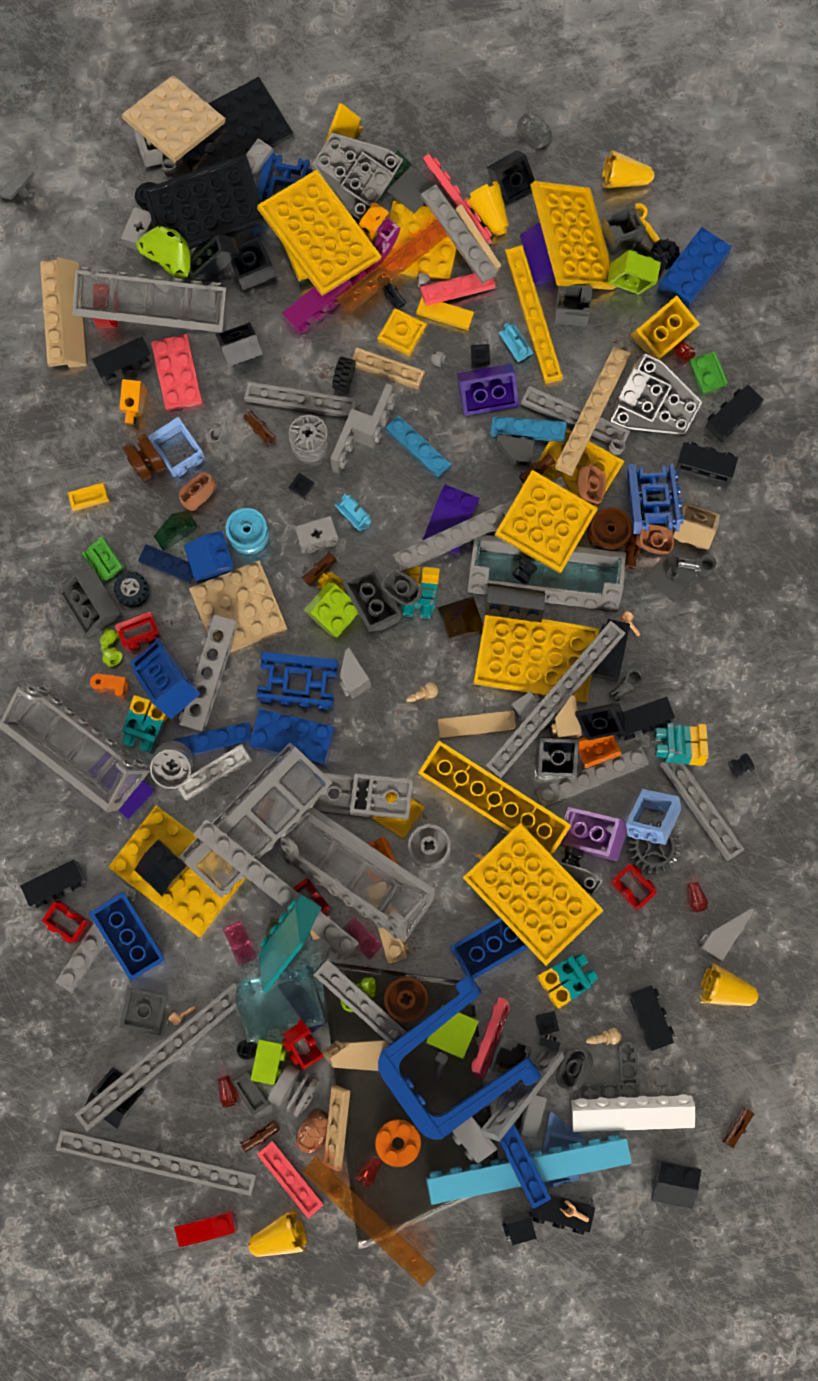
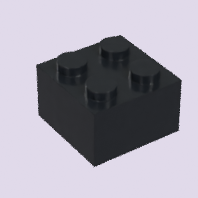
(252, 263)

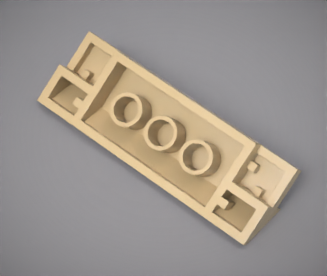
(62, 331)

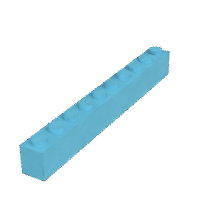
(551, 1165)

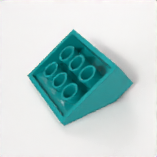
(286, 939)

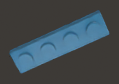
(530, 428)
(418, 447)

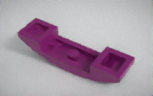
(384, 243)

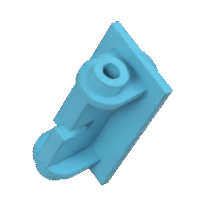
(515, 342)
(359, 518)

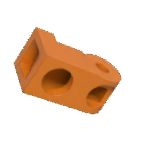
(110, 683)

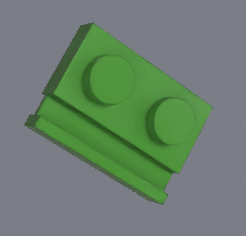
(708, 372)
(103, 559)

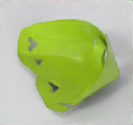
(166, 250)

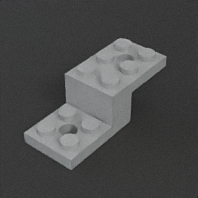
(363, 428)
(366, 796)

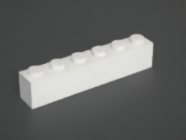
(632, 1113)

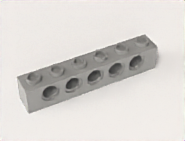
(218, 665)

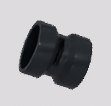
(524, 570)
(741, 765)
(572, 856)
(249, 1048)

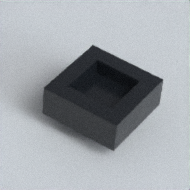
(480, 354)
(301, 486)
(547, 1023)
(549, 1042)

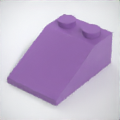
(595, 833)

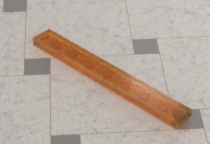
(392, 267)
(369, 1221)

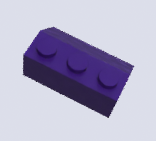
(537, 255)
(488, 389)

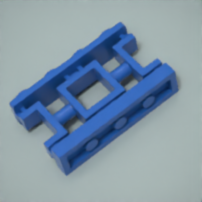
(267, 186)
(638, 498)
(299, 665)

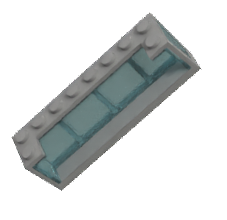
(588, 580)

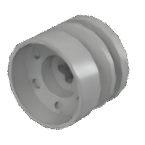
(313, 447)
(164, 772)
(293, 1090)

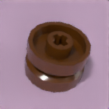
(143, 458)
(614, 520)
(394, 999)

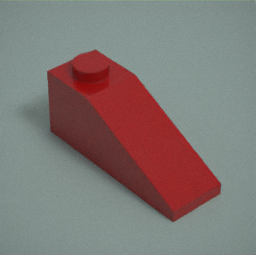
(206, 1228)

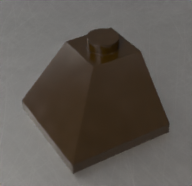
(461, 619)

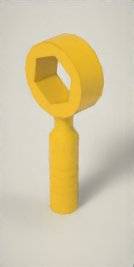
(651, 232)

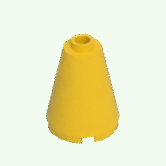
(625, 172)
(490, 207)
(726, 988)
(280, 1237)

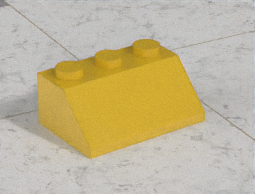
(346, 123)
(665, 328)

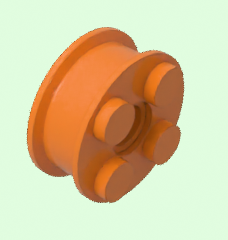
(392, 1155)

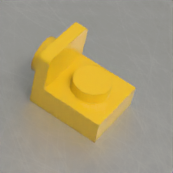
(332, 578)

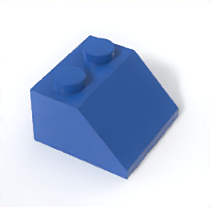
(208, 556)

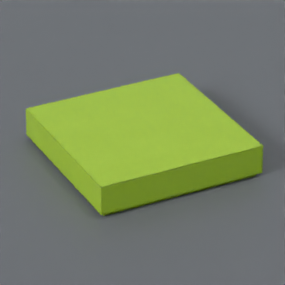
(454, 1035)

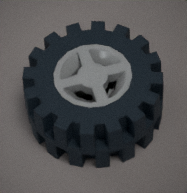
(128, 583)

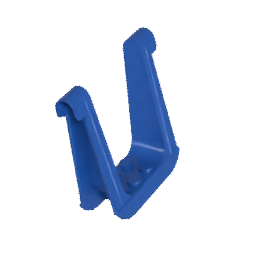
(440, 1125)

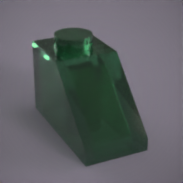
(175, 529)

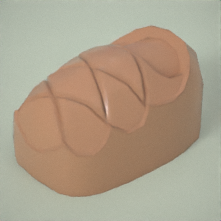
(591, 484)
(197, 491)
(656, 540)
(312, 1131)

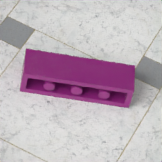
(312, 307)

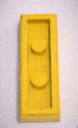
(446, 314)

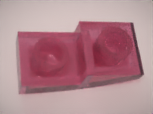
(367, 942)
(239, 943)

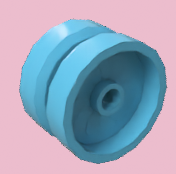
(247, 531)

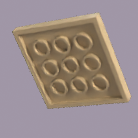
(173, 118)
(243, 597)

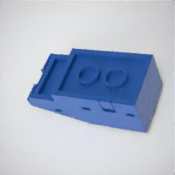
(164, 679)

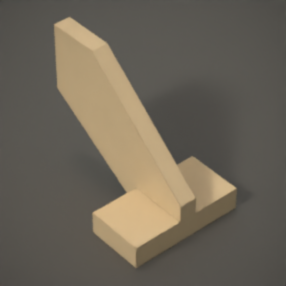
(355, 1055)

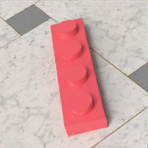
(454, 289)
(488, 1044)
(290, 1179)

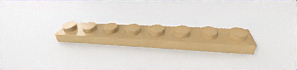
(592, 411)

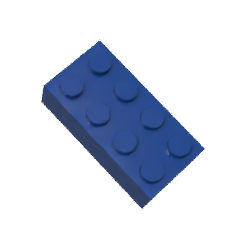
(694, 267)
(276, 730)
(127, 936)
(487, 948)

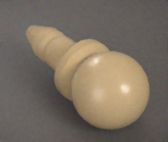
(429, 690)
(611, 1036)

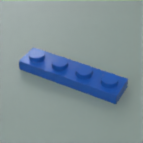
(217, 738)
(524, 1168)

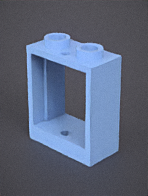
(167, 432)
(655, 801)

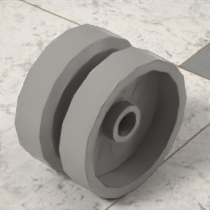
(421, 838)

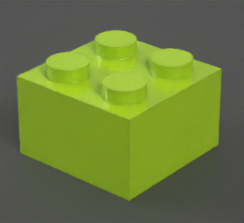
(634, 272)
(332, 609)
(268, 1062)

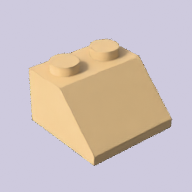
(698, 526)
(566, 723)

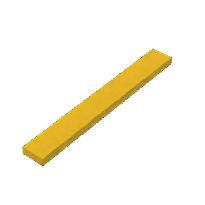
(533, 314)

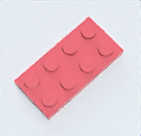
(176, 372)

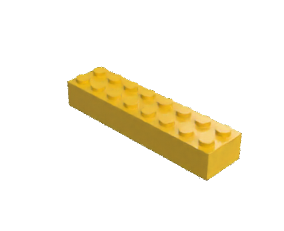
(492, 796)

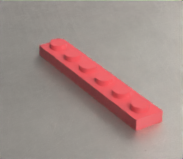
(453, 192)

